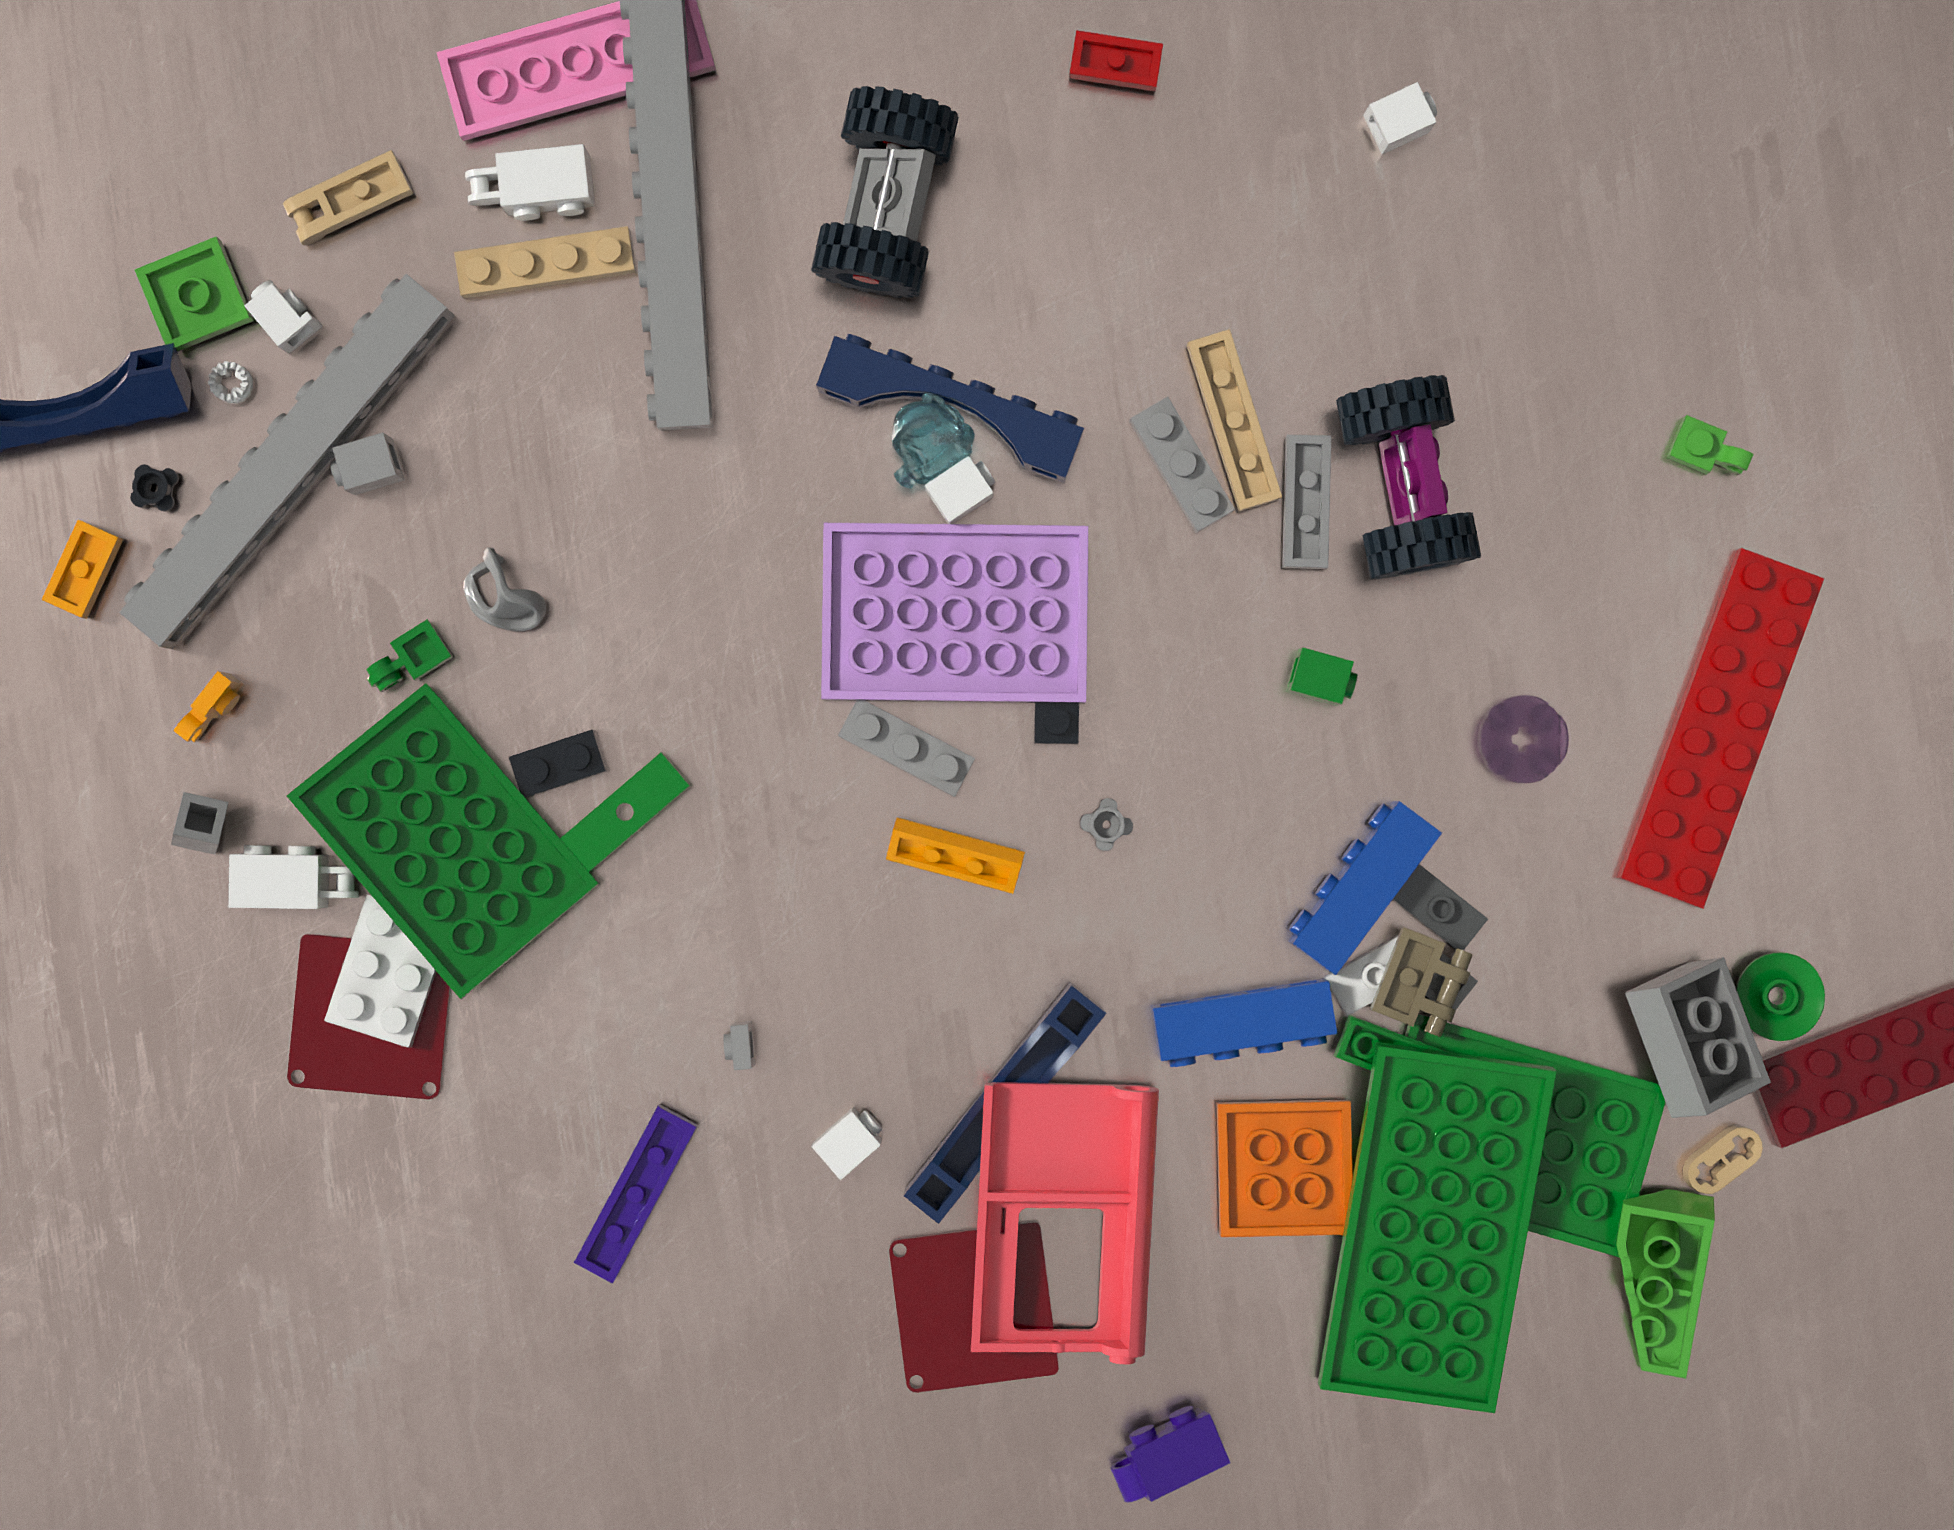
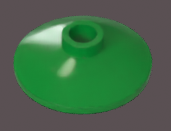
(1800, 1002)

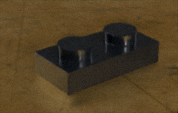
(558, 764)

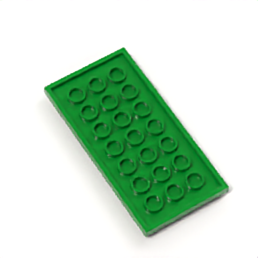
(1436, 1227)

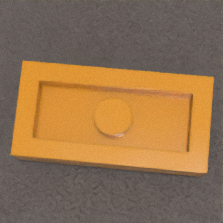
(82, 569)

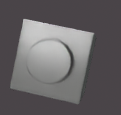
(366, 464)
(199, 823)

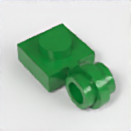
(417, 650)

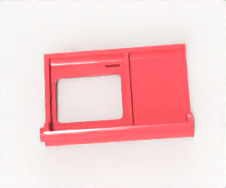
(1067, 1151)

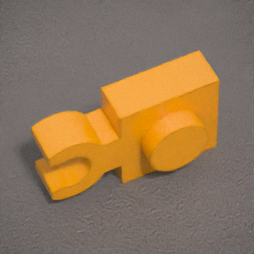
(214, 700)

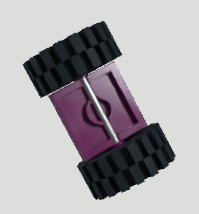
(1403, 421)

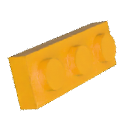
(955, 855)

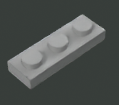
(1182, 464)
(1306, 501)
(906, 747)

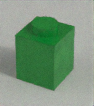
(1322, 677)

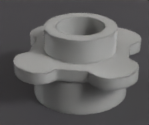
(1106, 837)

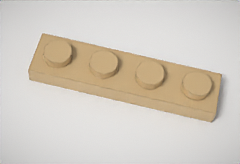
(545, 262)
(1234, 420)

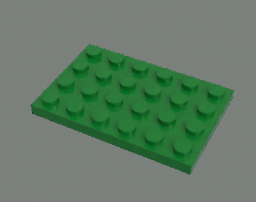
(443, 840)
(1593, 1141)

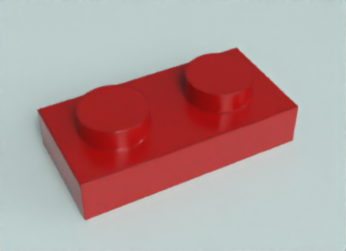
(1116, 60)

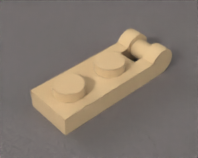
(348, 197)

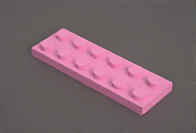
(549, 69)

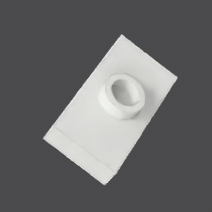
(1359, 979)

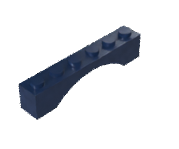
(867, 376)
(141, 388)
(1034, 1061)

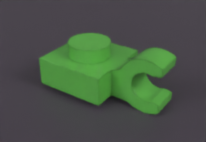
(1702, 446)

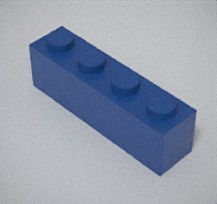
(1364, 886)
(1244, 1020)

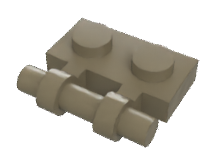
(1409, 977)

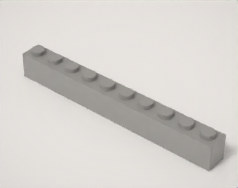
(669, 213)
(286, 462)

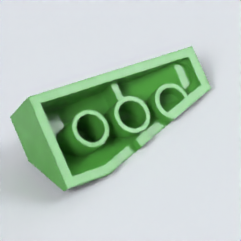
(1664, 1263)

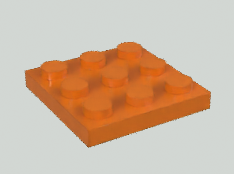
(1283, 1167)

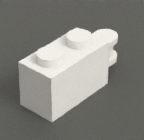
(536, 182)
(285, 880)

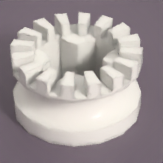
(224, 370)

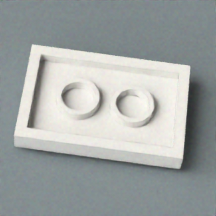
(381, 980)

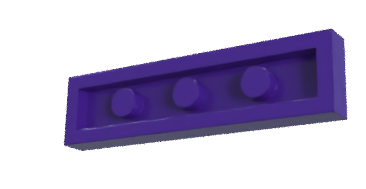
(635, 1193)

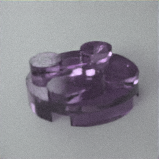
(1540, 758)

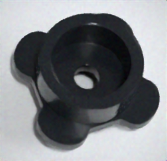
(142, 483)

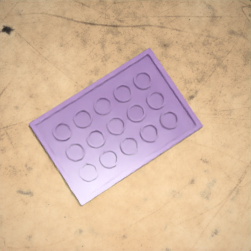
(954, 612)

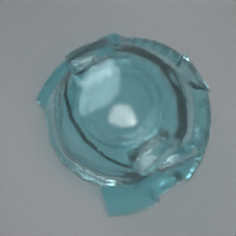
(929, 440)

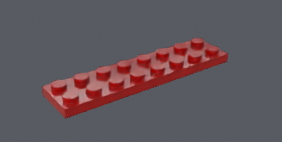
(1720, 728)

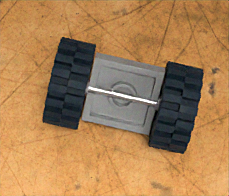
(898, 146)

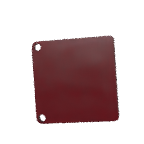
(352, 1060)
(936, 1310)

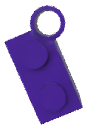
(1169, 1455)

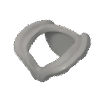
(514, 607)

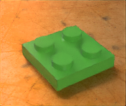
(194, 294)

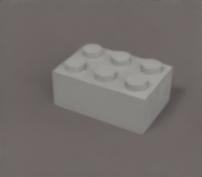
(1697, 1038)

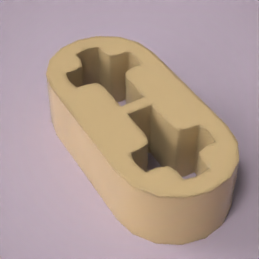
(1729, 1167)

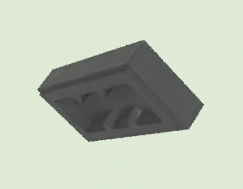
(1440, 909)

